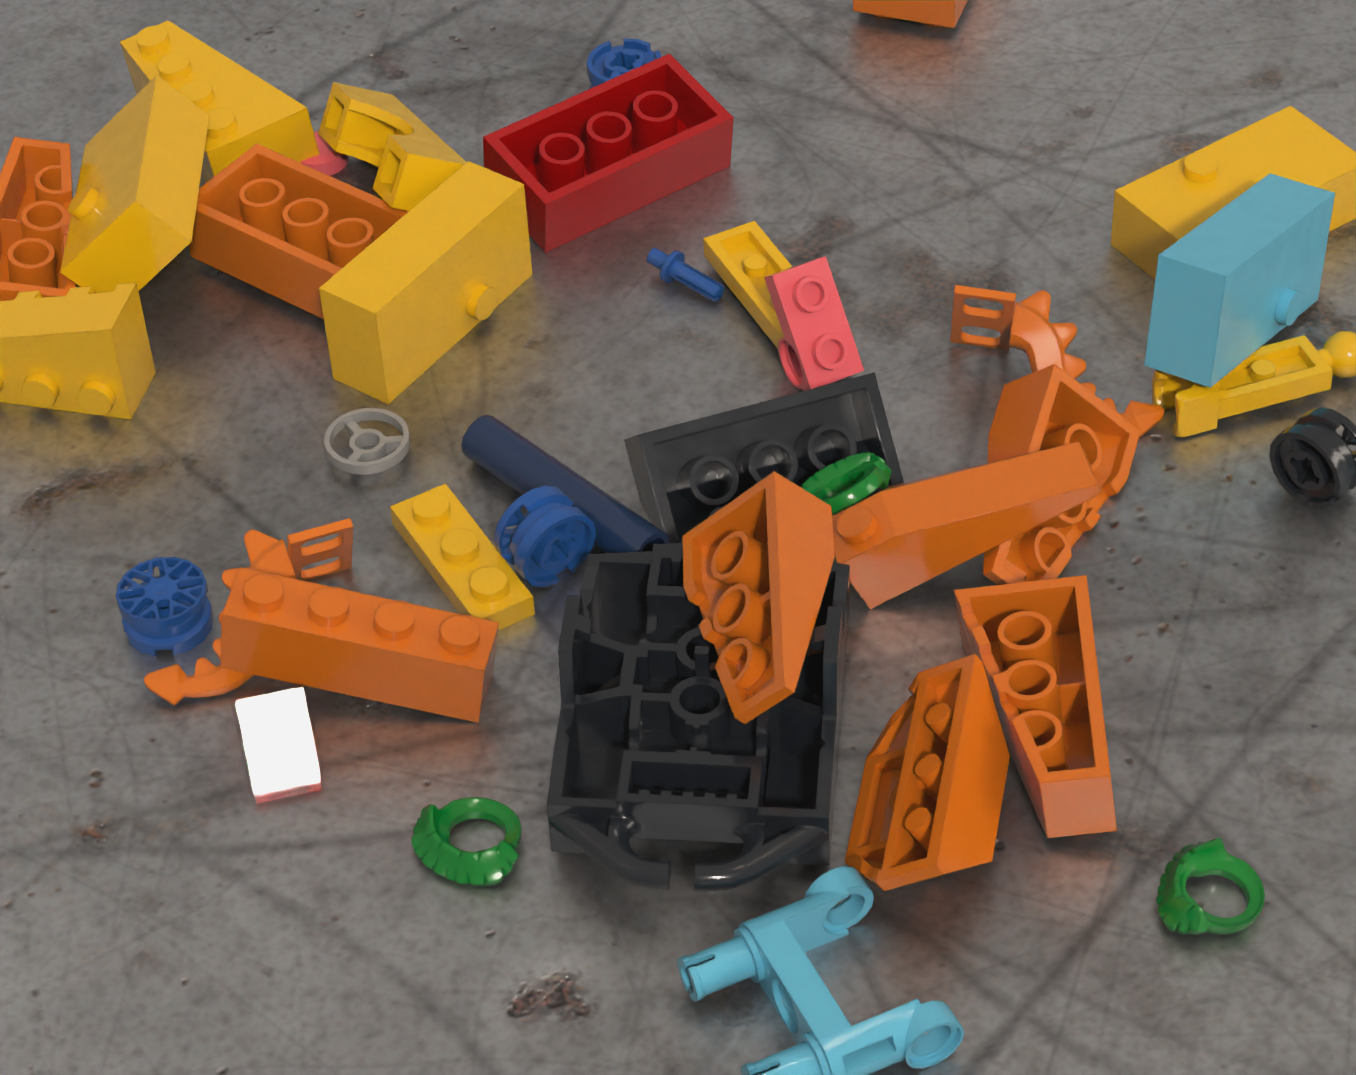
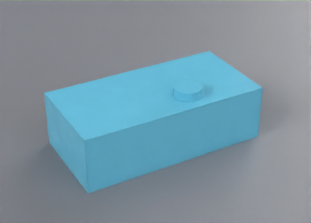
(1238, 279)

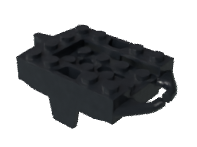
(655, 744)

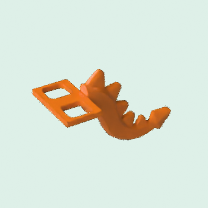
(1030, 331)
(266, 556)

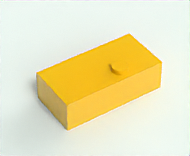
(136, 191)
(1185, 193)
(426, 282)

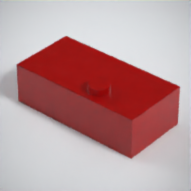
(612, 150)

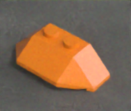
(932, 781)

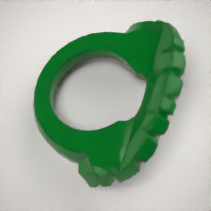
(849, 480)
(477, 868)
(1182, 912)

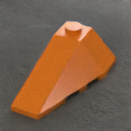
(954, 516)
(759, 586)

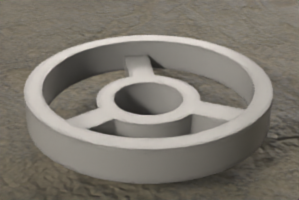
(387, 449)

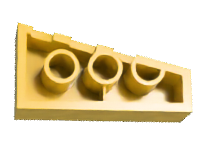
(239, 103)
(76, 351)

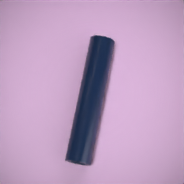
(527, 467)

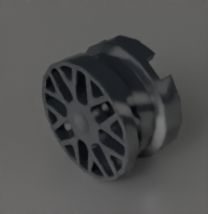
(1315, 458)

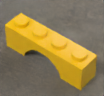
(389, 136)

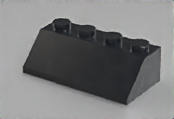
(716, 458)

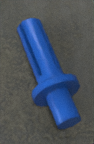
(674, 268)

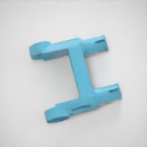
(773, 953)

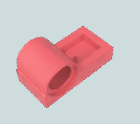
(815, 328)

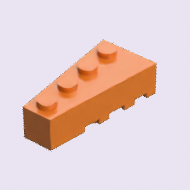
(34, 218)
(1046, 694)

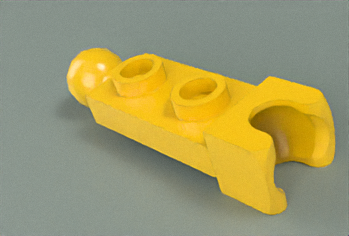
(1263, 379)

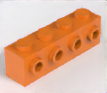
(358, 644)

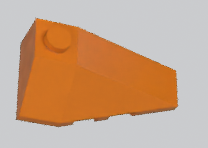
(1041, 414)

